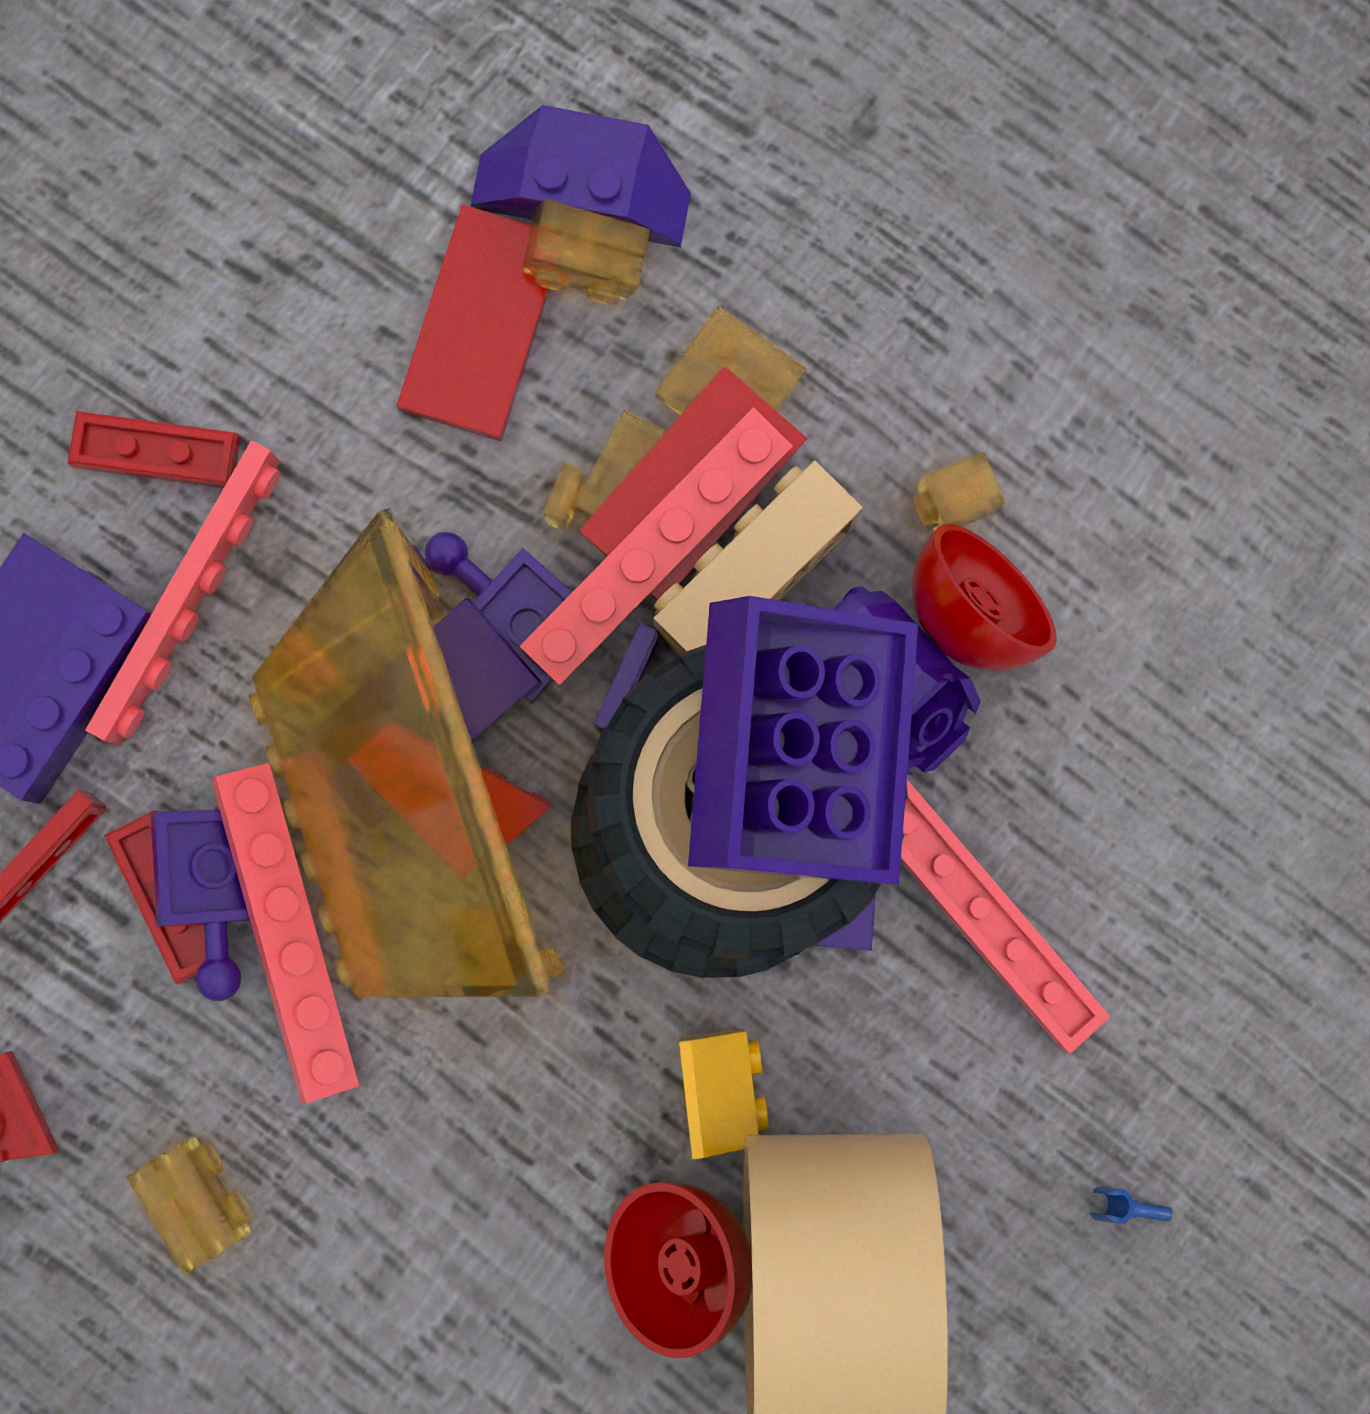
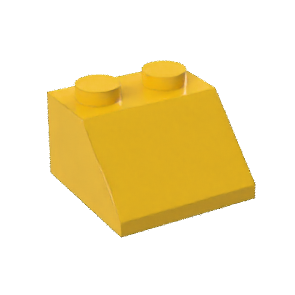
(721, 1091)

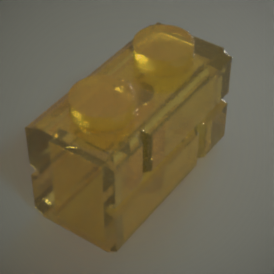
(585, 252)
(191, 1203)

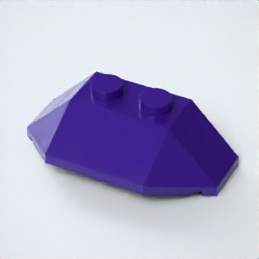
(585, 164)

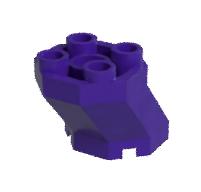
(939, 692)

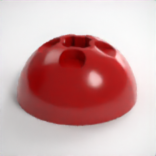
(979, 603)
(677, 1268)

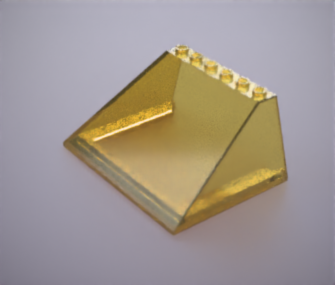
(394, 789)

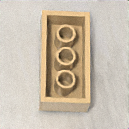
(766, 555)

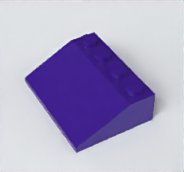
(57, 660)
(803, 742)

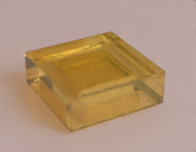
(563, 497)

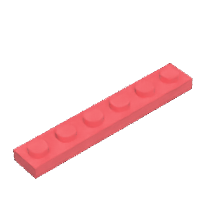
(656, 546)
(175, 612)
(996, 927)
(285, 933)

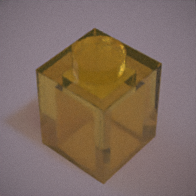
(958, 493)

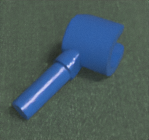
(1123, 1207)

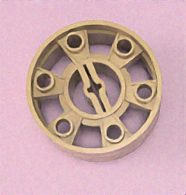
(844, 1275)

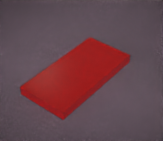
(476, 328)
(672, 459)

